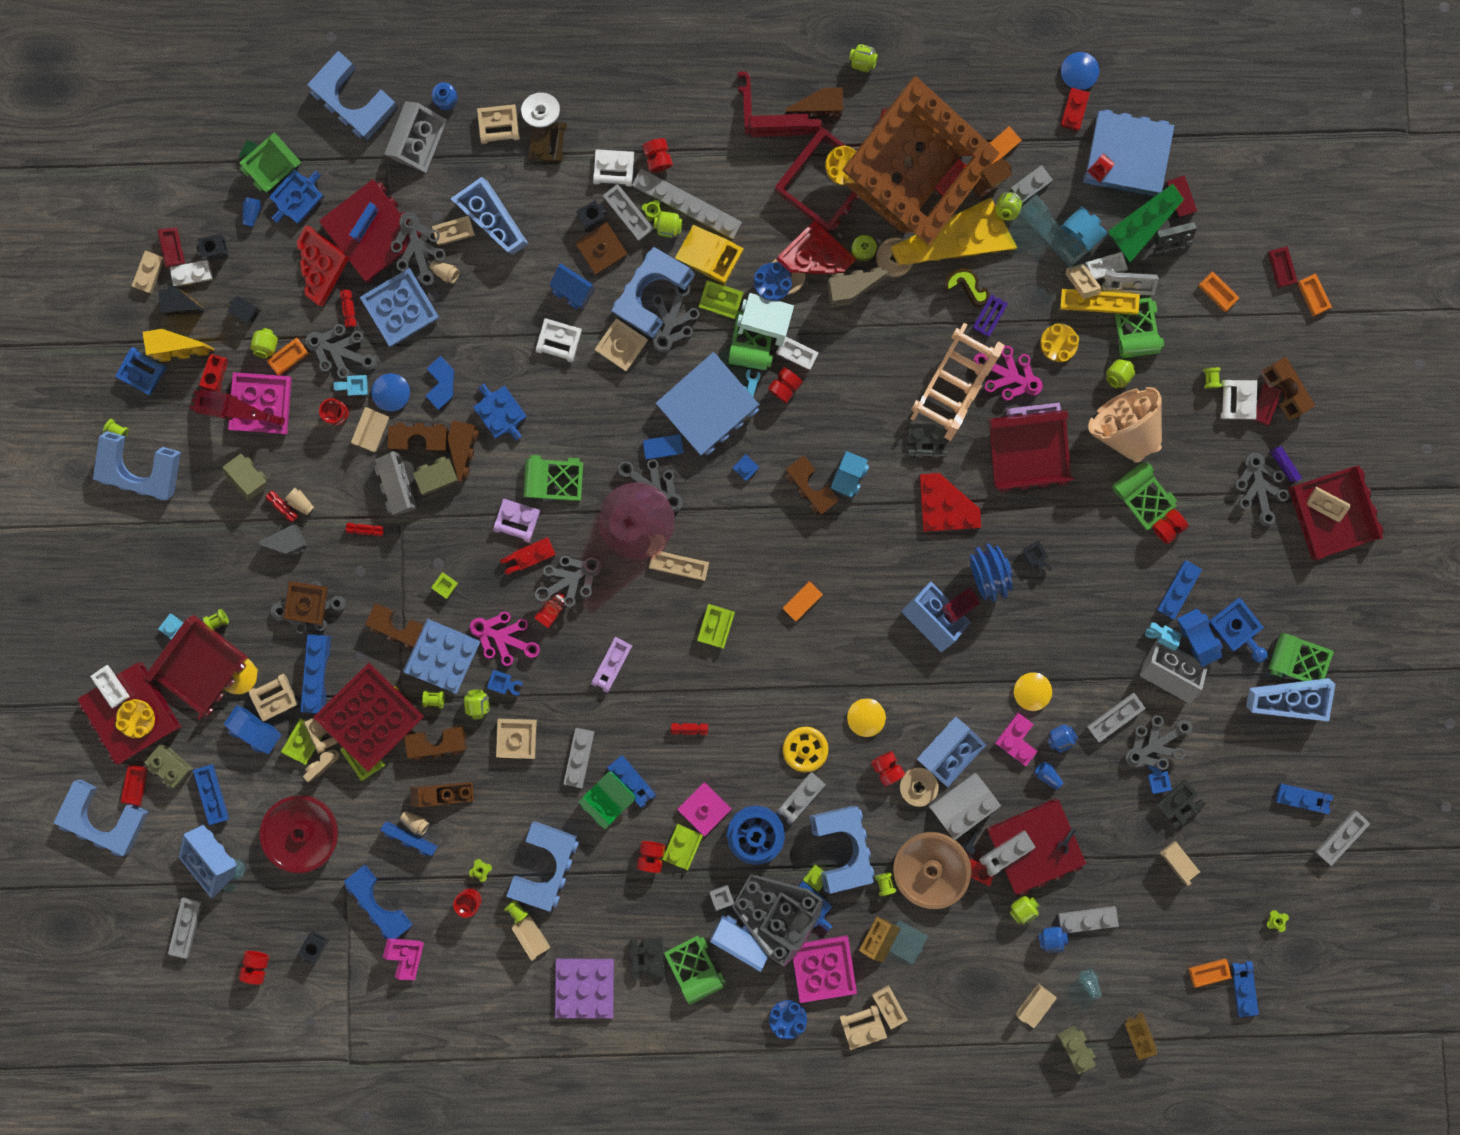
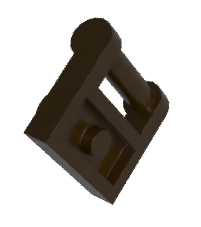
(541, 140)

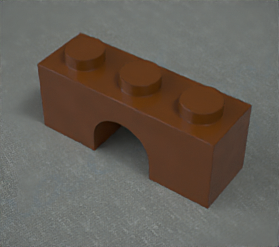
(1297, 399)
(401, 436)
(799, 473)
(381, 621)
(453, 741)

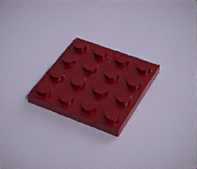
(368, 716)

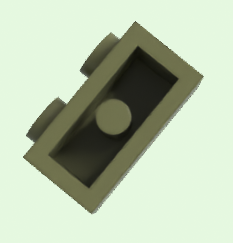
(435, 476)
(245, 477)
(168, 766)
(1076, 1049)

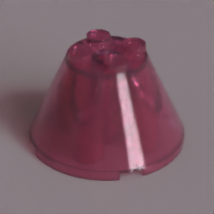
(651, 518)

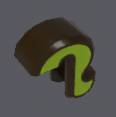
(969, 283)

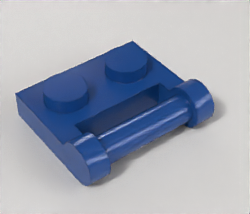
(138, 377)

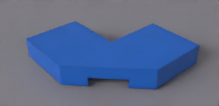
(442, 392)

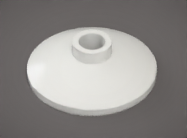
(540, 103)

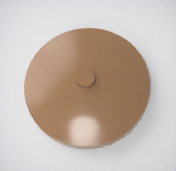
(932, 870)

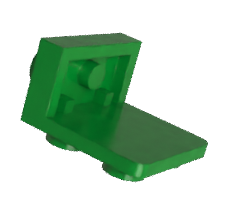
(607, 800)

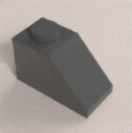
(286, 541)

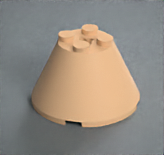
(1130, 423)

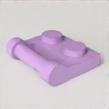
(519, 514)

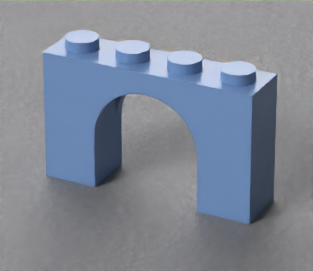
(363, 120)
(655, 267)
(111, 468)
(74, 818)
(858, 869)
(545, 894)

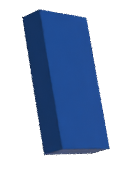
(364, 222)
(663, 447)

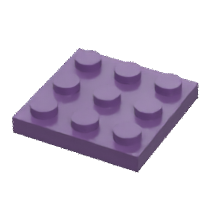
(584, 988)

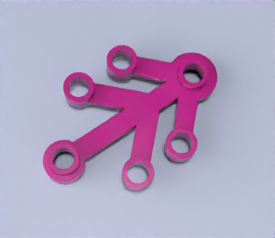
(1011, 375)
(502, 636)

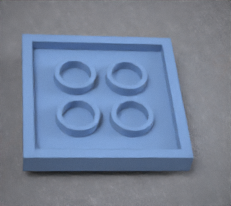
(399, 307)
(441, 656)

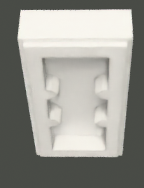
(1113, 262)
(110, 686)

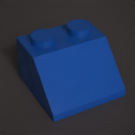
(571, 286)

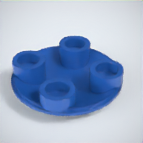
(1080, 70)
(772, 281)
(390, 392)
(787, 1019)

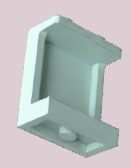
(765, 317)

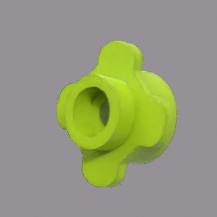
(648, 207)
(478, 864)
(1274, 915)

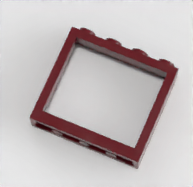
(822, 135)

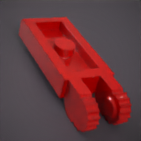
(530, 555)

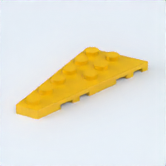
(965, 234)

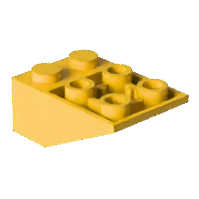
(709, 254)
(164, 345)

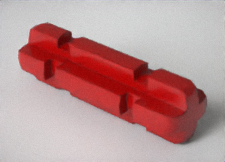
(348, 308)
(281, 506)
(364, 529)
(689, 729)

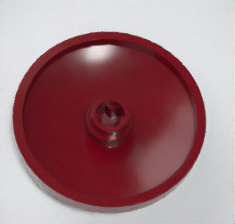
(299, 833)

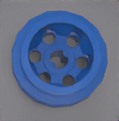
(991, 572)
(769, 819)

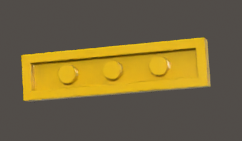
(1105, 302)

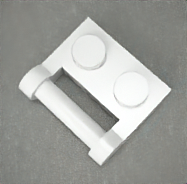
(613, 161)
(561, 334)
(1246, 399)

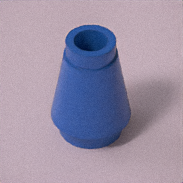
(251, 209)
(1048, 775)

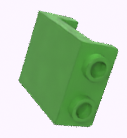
(269, 163)

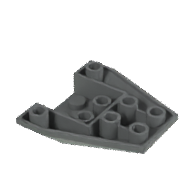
(778, 915)

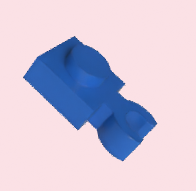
(501, 682)
(1159, 780)

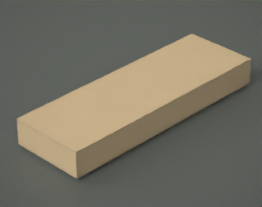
(679, 565)

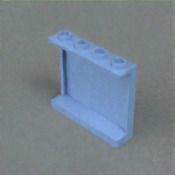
(1136, 147)
(708, 404)

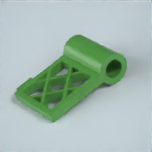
(1143, 342)
(750, 355)
(537, 476)
(1137, 481)
(1286, 656)
(701, 984)

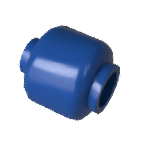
(443, 101)
(1062, 738)
(1053, 939)

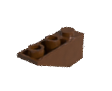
(821, 103)
(461, 441)
(441, 794)

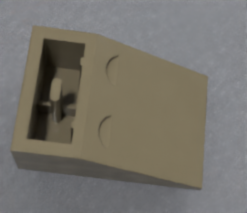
(848, 288)

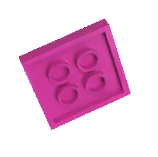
(265, 393)
(824, 969)

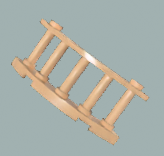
(971, 390)

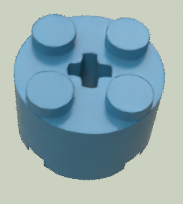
(1084, 228)

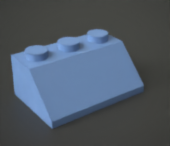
(931, 620)
(951, 751)
(206, 860)
(738, 942)

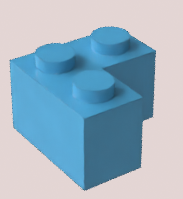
(848, 474)

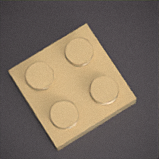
(621, 345)
(516, 738)

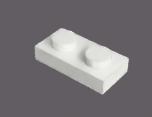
(191, 273)
(797, 353)

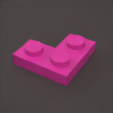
(1012, 742)
(408, 954)

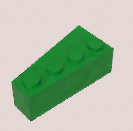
(1140, 226)

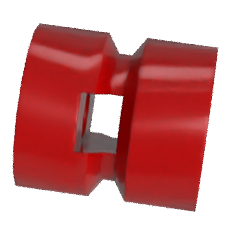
(656, 151)
(785, 384)
(333, 411)
(1170, 526)
(888, 769)
(654, 850)
(467, 902)
(253, 967)

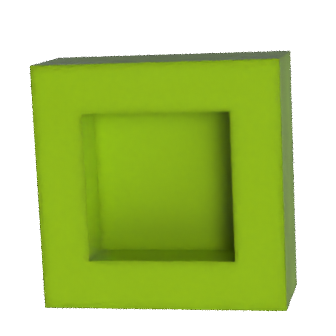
(444, 585)
(814, 877)

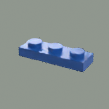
(1179, 589)
(211, 794)
(408, 839)

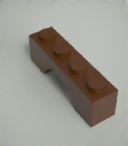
(992, 177)

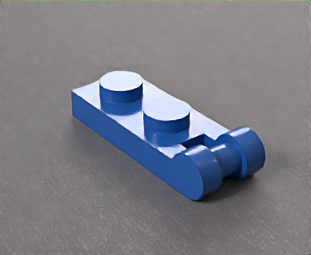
(632, 780)
(1303, 798)
(1244, 989)

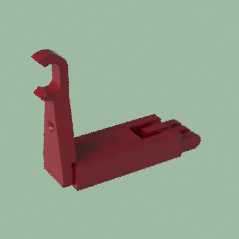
(774, 124)
(229, 407)

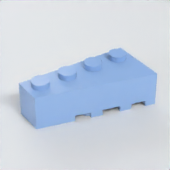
(489, 213)
(1297, 699)

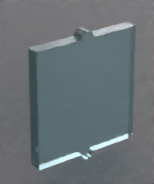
(908, 942)

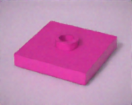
(704, 809)

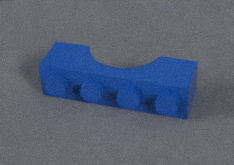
(316, 658)
(390, 922)

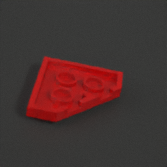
(815, 253)
(319, 264)
(945, 505)

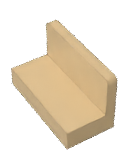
(370, 429)
(1180, 862)
(530, 937)
(1035, 1006)

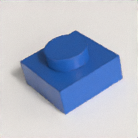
(746, 467)

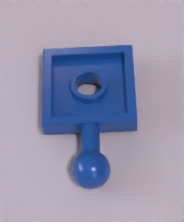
(1249, 627)

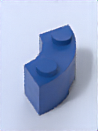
(1203, 643)
(252, 730)

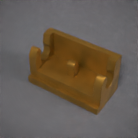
(879, 939)
(1141, 1036)

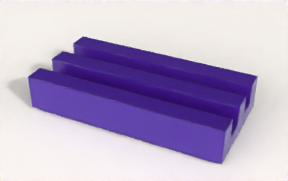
(998, 301)
(1285, 464)

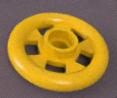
(821, 753)

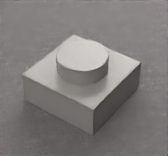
(721, 897)

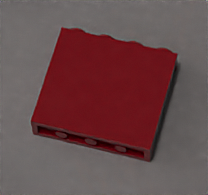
(373, 251)
(1030, 450)
(1326, 535)
(198, 666)
(103, 717)
(1045, 827)

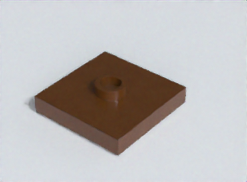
(601, 248)
(305, 603)

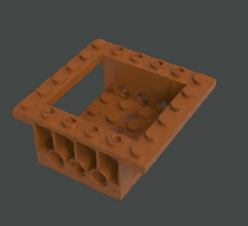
(945, 137)

